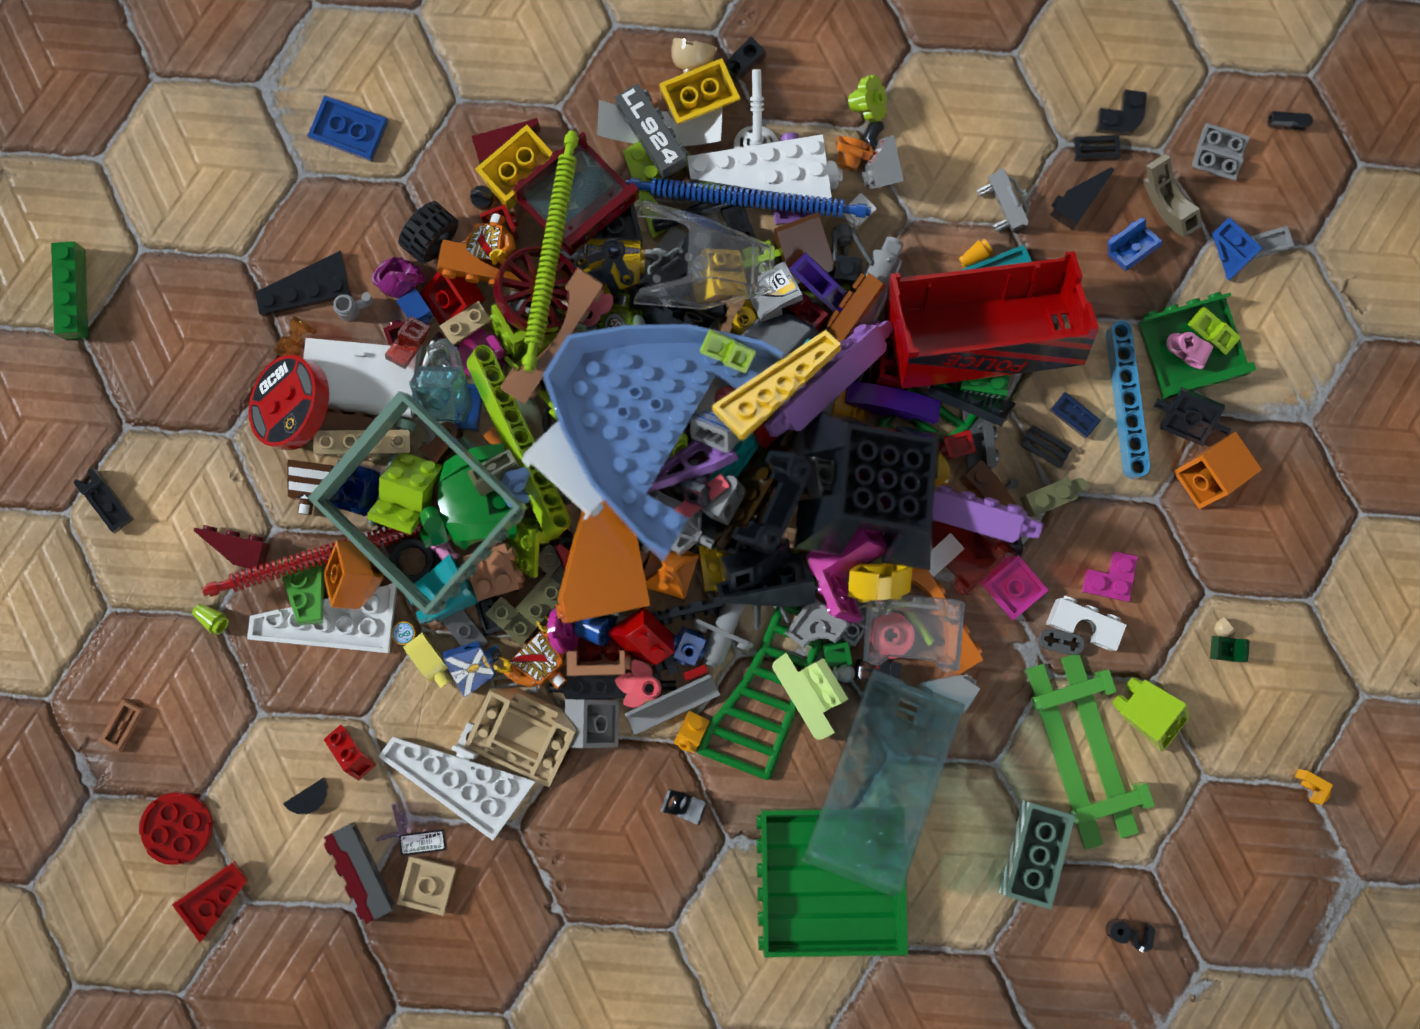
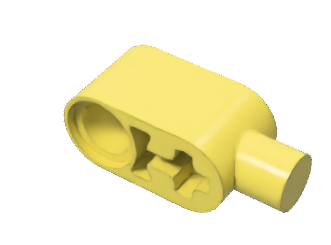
(428, 660)

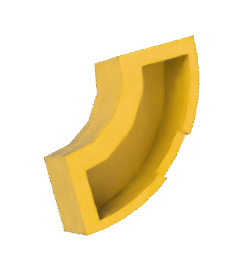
(879, 582)

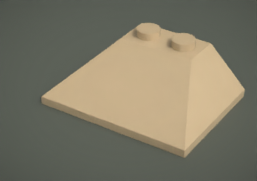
(522, 733)

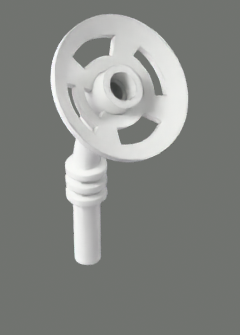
(757, 136)

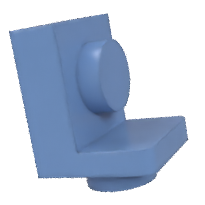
(516, 482)

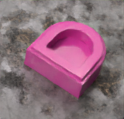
(495, 345)

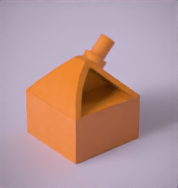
(672, 575)
(350, 576)

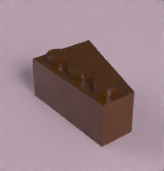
(338, 421)

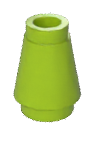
(211, 619)

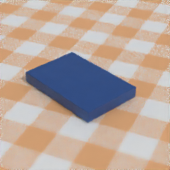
(348, 128)

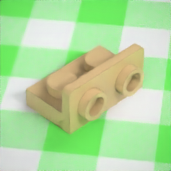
(465, 323)

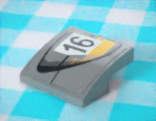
(784, 294)

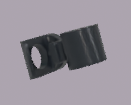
(1121, 933)

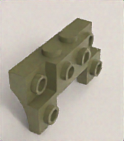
(543, 598)

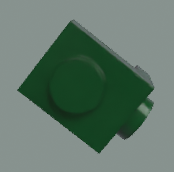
(1229, 649)

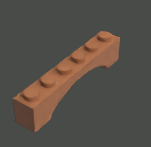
(582, 291)

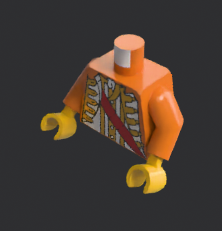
(491, 242)
(536, 663)

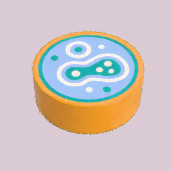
(403, 632)

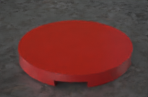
(176, 828)

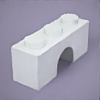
(1105, 629)

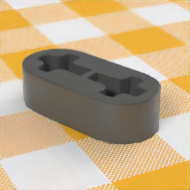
(1061, 636)

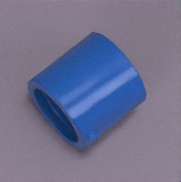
(595, 629)

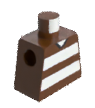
(303, 480)

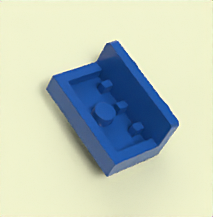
(1133, 244)

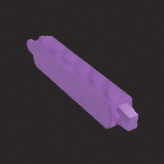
(856, 355)
(982, 515)

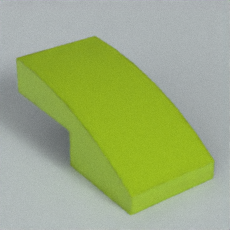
(1214, 330)
(727, 350)

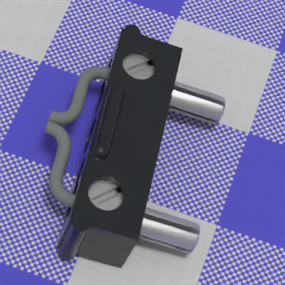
(669, 270)

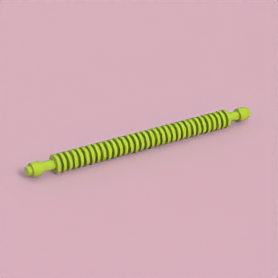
(550, 251)

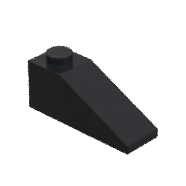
(1075, 202)

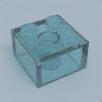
(442, 392)

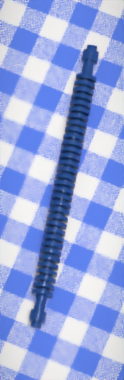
(704, 193)

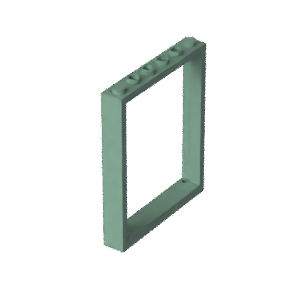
(353, 458)

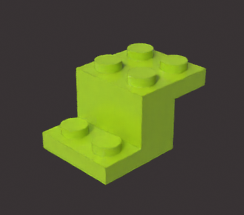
(405, 492)

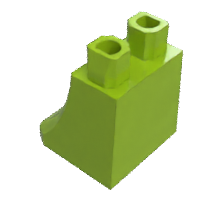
(1152, 712)

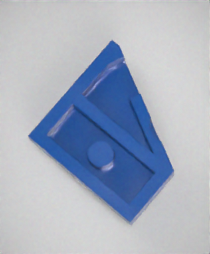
(1234, 247)

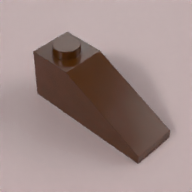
(986, 484)

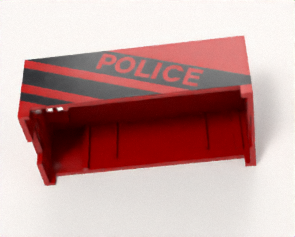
(989, 321)

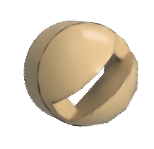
(1223, 628)

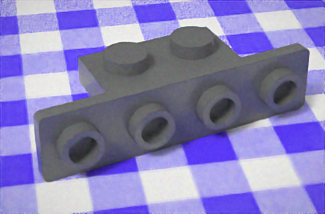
(984, 439)

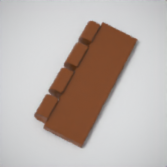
(854, 307)

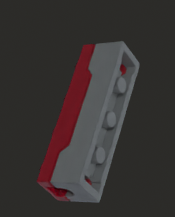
(359, 872)

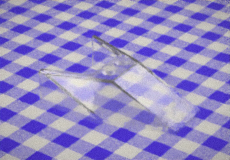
(721, 264)

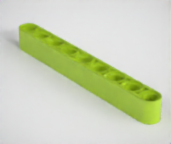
(482, 367)

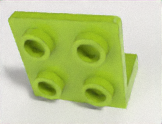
(512, 343)
(527, 545)

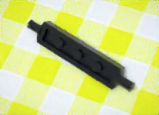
(601, 687)

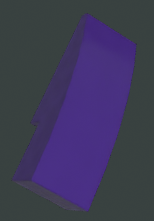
(819, 281)

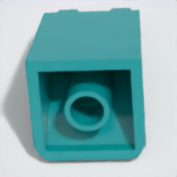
(432, 584)

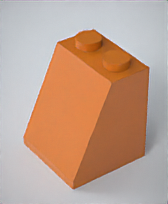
(1217, 470)

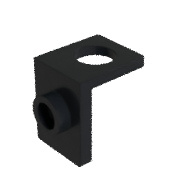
(684, 806)

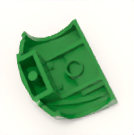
(464, 512)

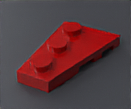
(209, 900)

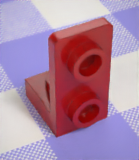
(348, 754)

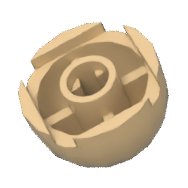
(691, 55)

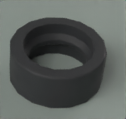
(413, 543)

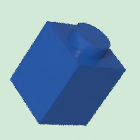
(415, 306)

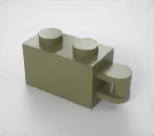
(1052, 496)

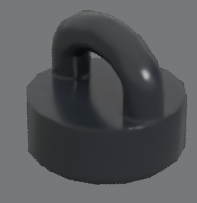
(481, 197)

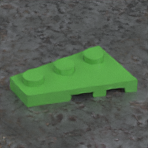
(306, 594)

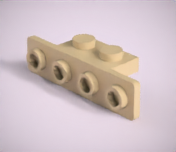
(340, 442)

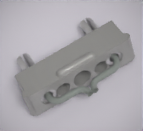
(1007, 200)

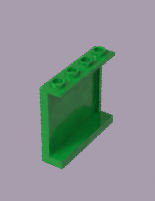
(1173, 372)

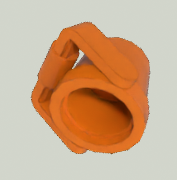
(852, 152)

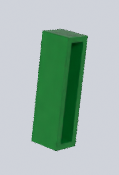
(69, 290)

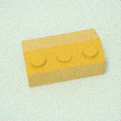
(698, 92)
(513, 162)

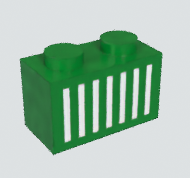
(991, 387)

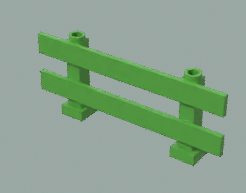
(1081, 691)

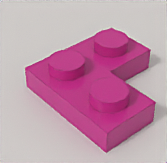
(1117, 583)

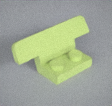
(811, 691)

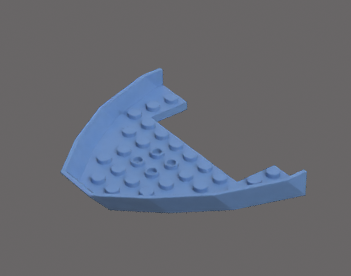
(625, 405)

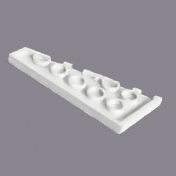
(780, 167)
(341, 627)
(469, 789)

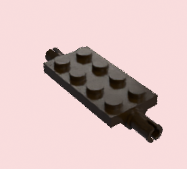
(758, 488)

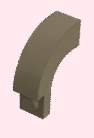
(1168, 200)

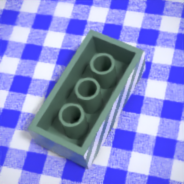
(1037, 854)

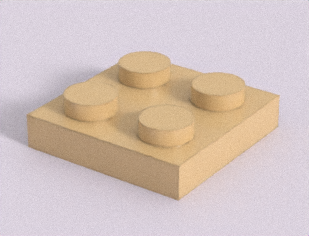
(426, 885)

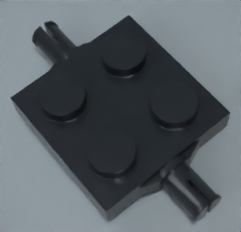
(1192, 416)

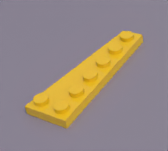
(765, 393)

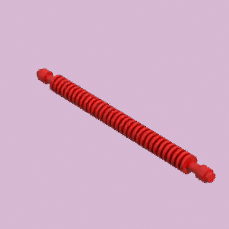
(214, 588)

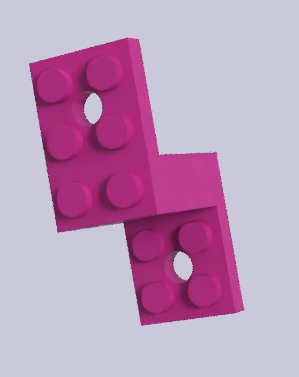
(834, 569)

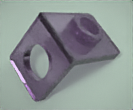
(401, 820)

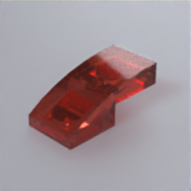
(408, 343)

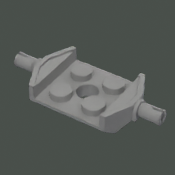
(691, 532)

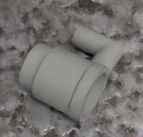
(348, 308)

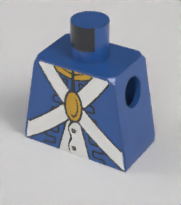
(471, 665)

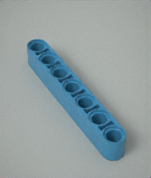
(1131, 389)

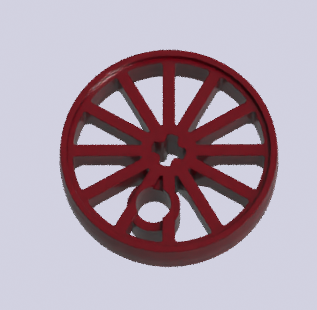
(527, 286)

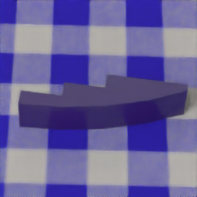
(893, 401)

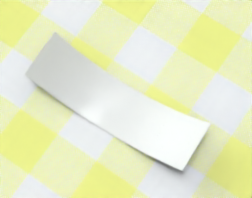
(697, 131)

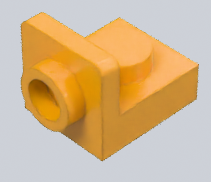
(1320, 787)

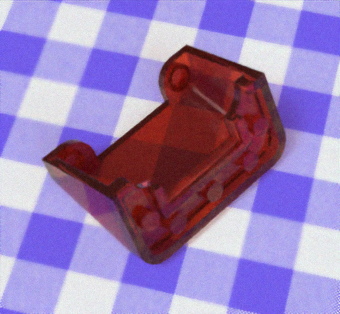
(979, 560)

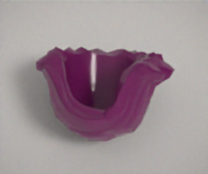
(397, 277)

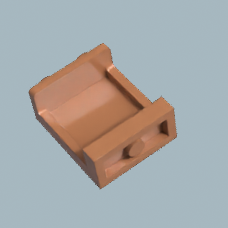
(575, 669)

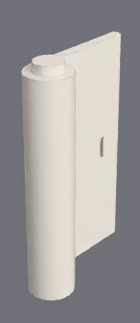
(359, 382)

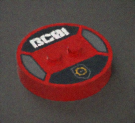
(288, 402)

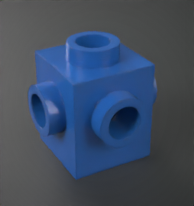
(688, 646)

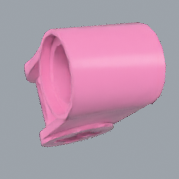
(1189, 348)

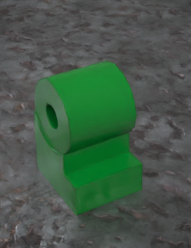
(433, 527)

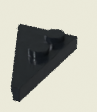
(984, 407)

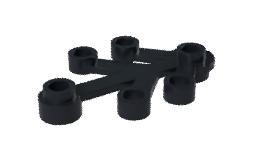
(604, 272)

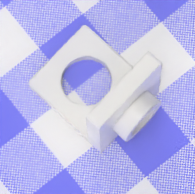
(855, 221)
(462, 751)

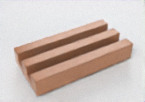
(130, 729)

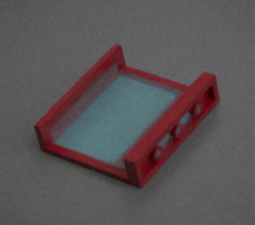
(595, 198)

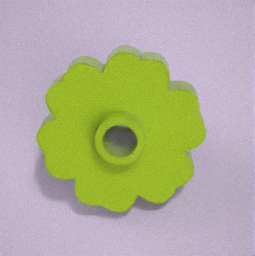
(869, 99)

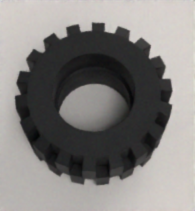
(426, 231)

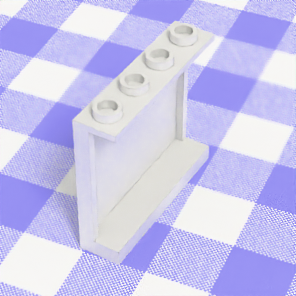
(559, 464)

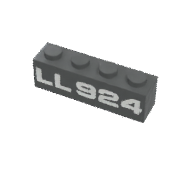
(651, 130)

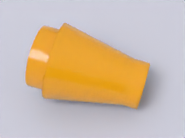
(976, 253)

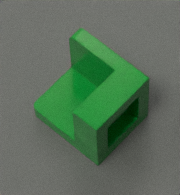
(837, 653)

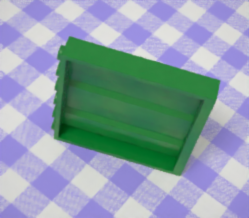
(813, 909)

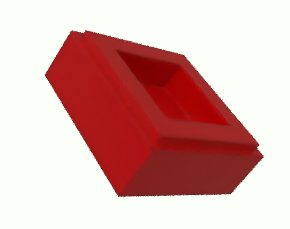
(696, 672)

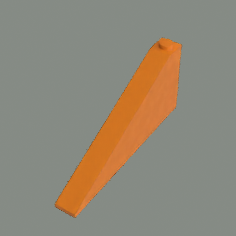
(602, 569)

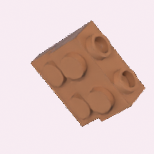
(497, 573)

